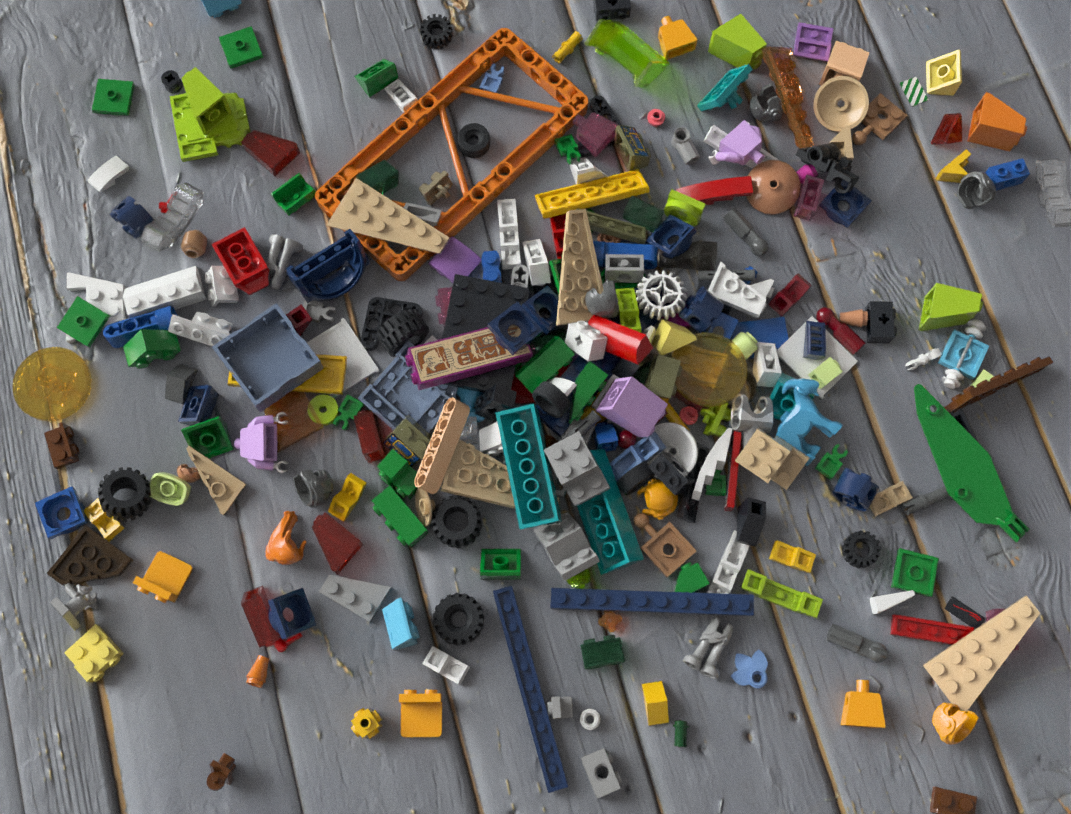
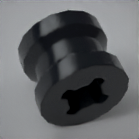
(173, 86)

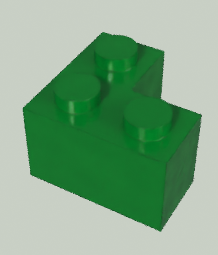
(149, 346)
(396, 471)

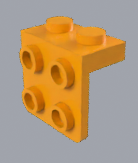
(164, 577)
(421, 714)

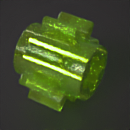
(580, 579)

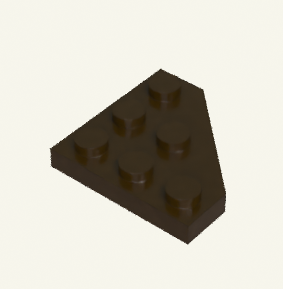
(89, 559)

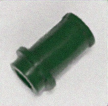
(680, 733)

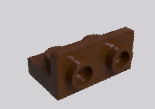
(61, 446)
(952, 802)

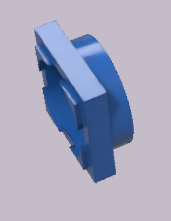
(49, 508)

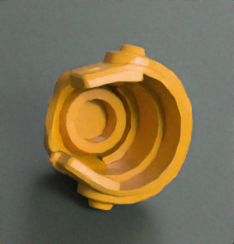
(658, 499)
(952, 723)

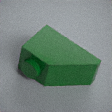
(690, 579)

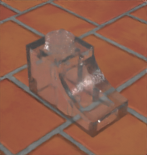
(470, 431)

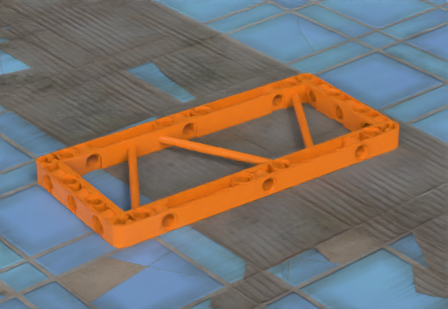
(439, 97)

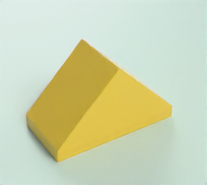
(655, 703)

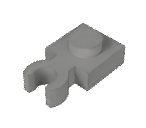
(317, 311)

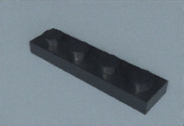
(688, 507)

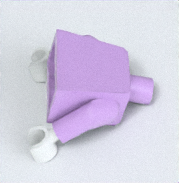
(740, 146)
(259, 442)

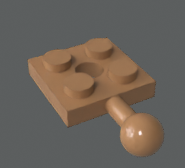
(873, 123)
(666, 536)

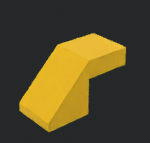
(347, 498)

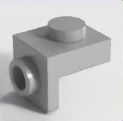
(560, 707)

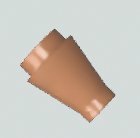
(854, 318)

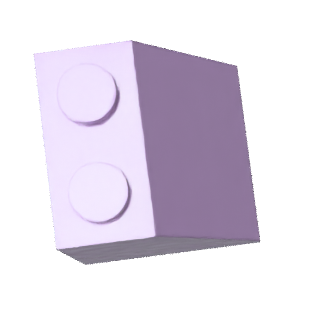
(632, 406)

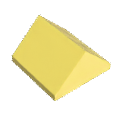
(944, 74)
(671, 337)

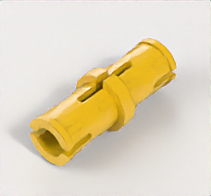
(567, 47)

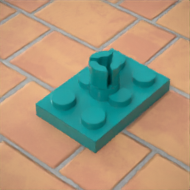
(726, 89)

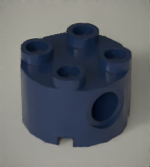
(131, 216)
(701, 309)
(855, 490)

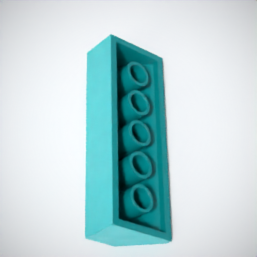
(528, 467)
(609, 524)

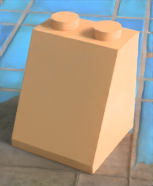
(845, 61)

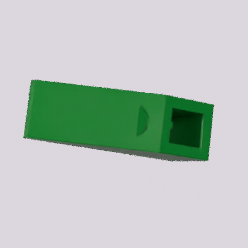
(587, 383)

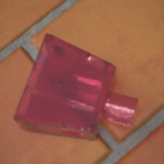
(595, 132)

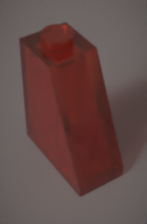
(270, 151)
(369, 436)
(335, 542)
(256, 610)

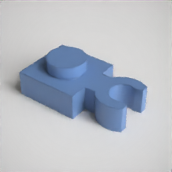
(493, 81)

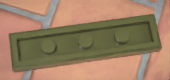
(616, 228)

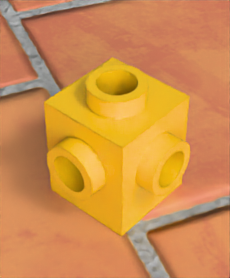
(373, 726)

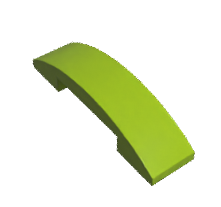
(781, 595)

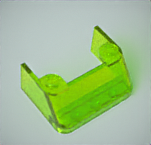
(628, 50)

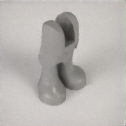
(279, 272)
(710, 637)

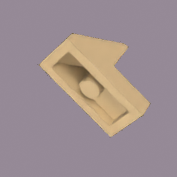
(844, 143)

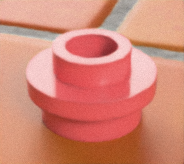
(656, 121)
(688, 415)

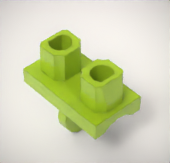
(713, 417)

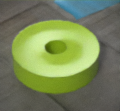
(324, 401)

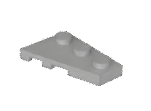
(355, 595)

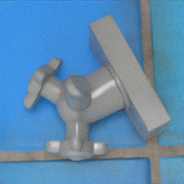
(80, 601)

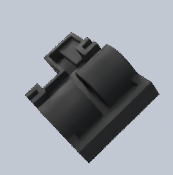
(825, 160)

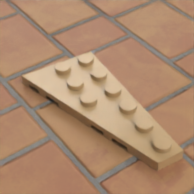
(378, 217)
(578, 270)
(478, 477)
(972, 661)

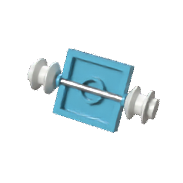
(963, 354)

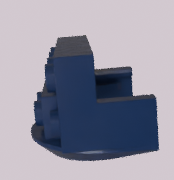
(342, 252)

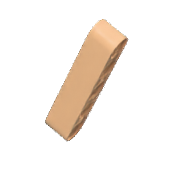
(442, 446)

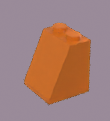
(996, 124)

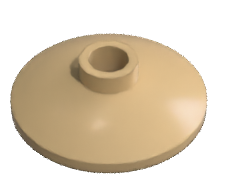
(424, 507)

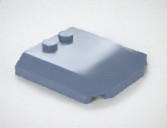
(396, 396)

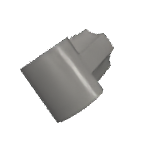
(685, 147)

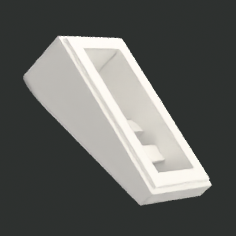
(406, 93)
(884, 602)

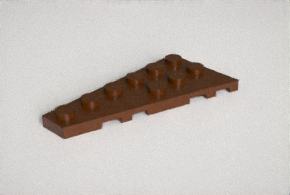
(996, 383)

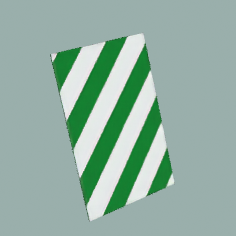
(913, 91)

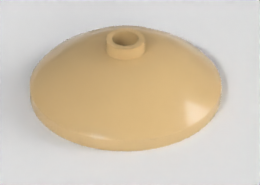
(838, 89)

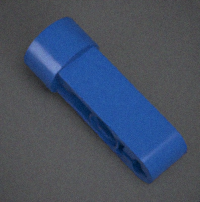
(649, 251)
(121, 332)

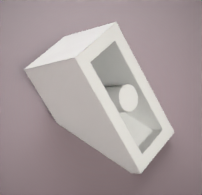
(766, 365)

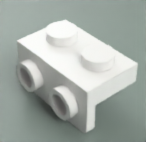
(220, 286)

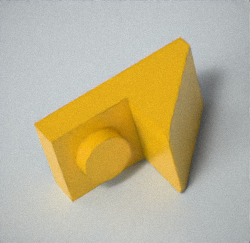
(954, 170)

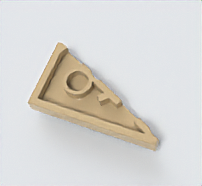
(221, 484)

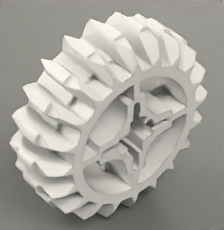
(653, 294)

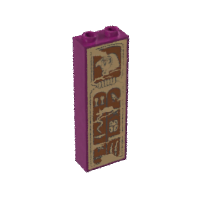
(461, 357)

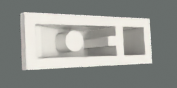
(536, 262)

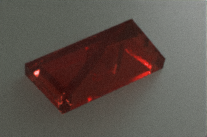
(949, 130)

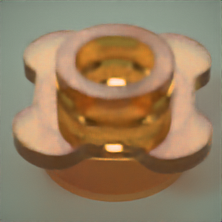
(611, 626)

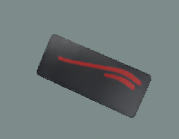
(964, 613)

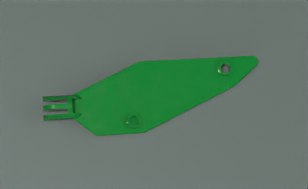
(966, 467)

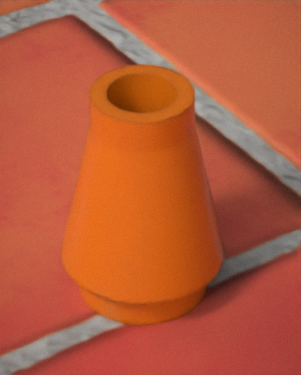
(258, 672)

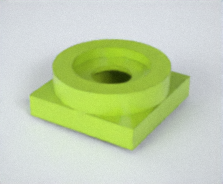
(684, 208)

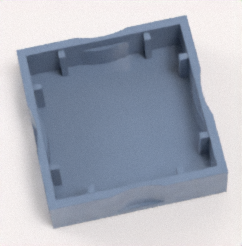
(268, 357)

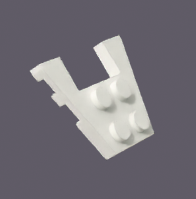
(100, 293)

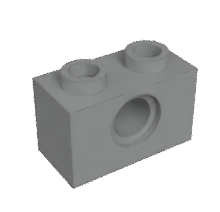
(624, 268)
(608, 784)

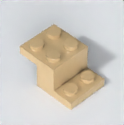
(772, 459)

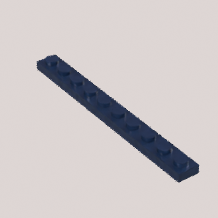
(652, 601)
(530, 689)

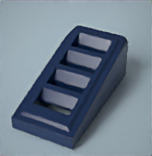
(813, 354)

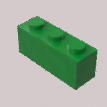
(545, 364)
(399, 517)

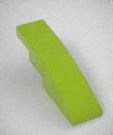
(628, 309)

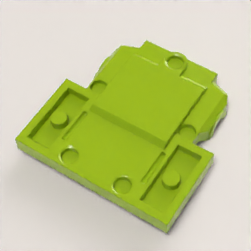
(193, 143)

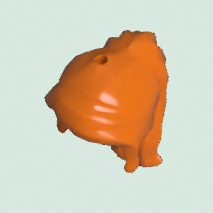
(281, 546)

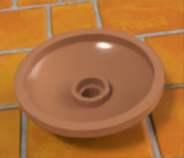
(774, 199)

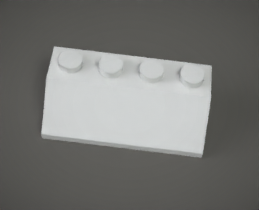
(172, 289)

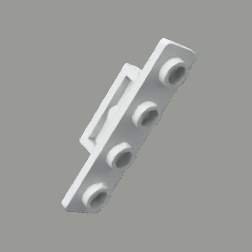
(201, 328)

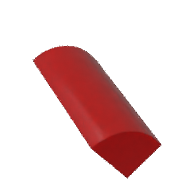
(622, 340)

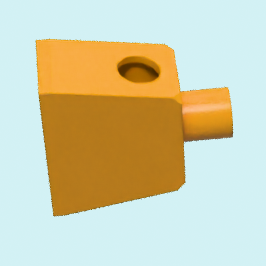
(675, 38)
(863, 708)

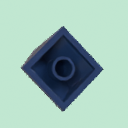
(198, 404)

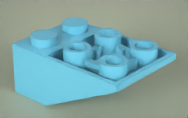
(399, 625)

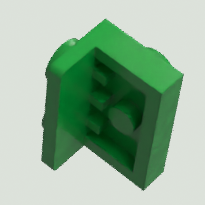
(293, 194)

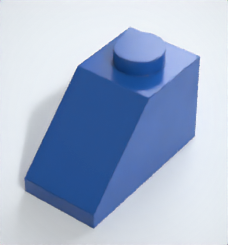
(605, 437)

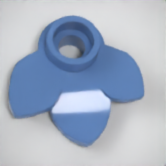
(748, 667)

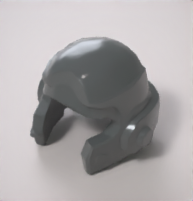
(766, 105)
(976, 188)
(603, 304)
(313, 487)

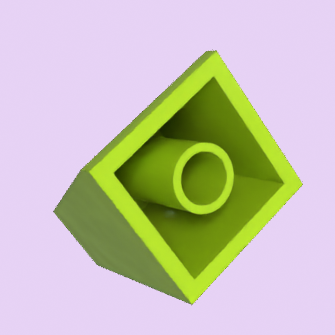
(737, 43)
(206, 101)
(949, 307)

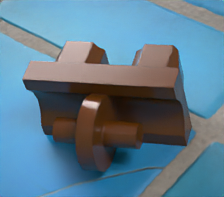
(221, 772)

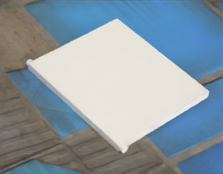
(342, 341)
(792, 355)

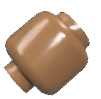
(194, 243)

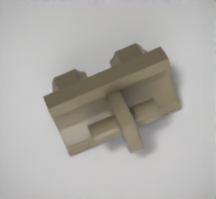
(437, 188)

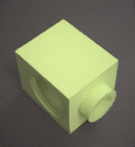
(826, 372)

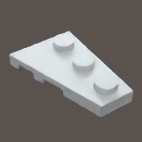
(735, 292)

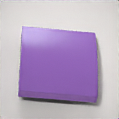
(813, 42)
(455, 259)

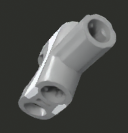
(748, 421)

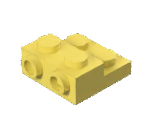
(94, 654)

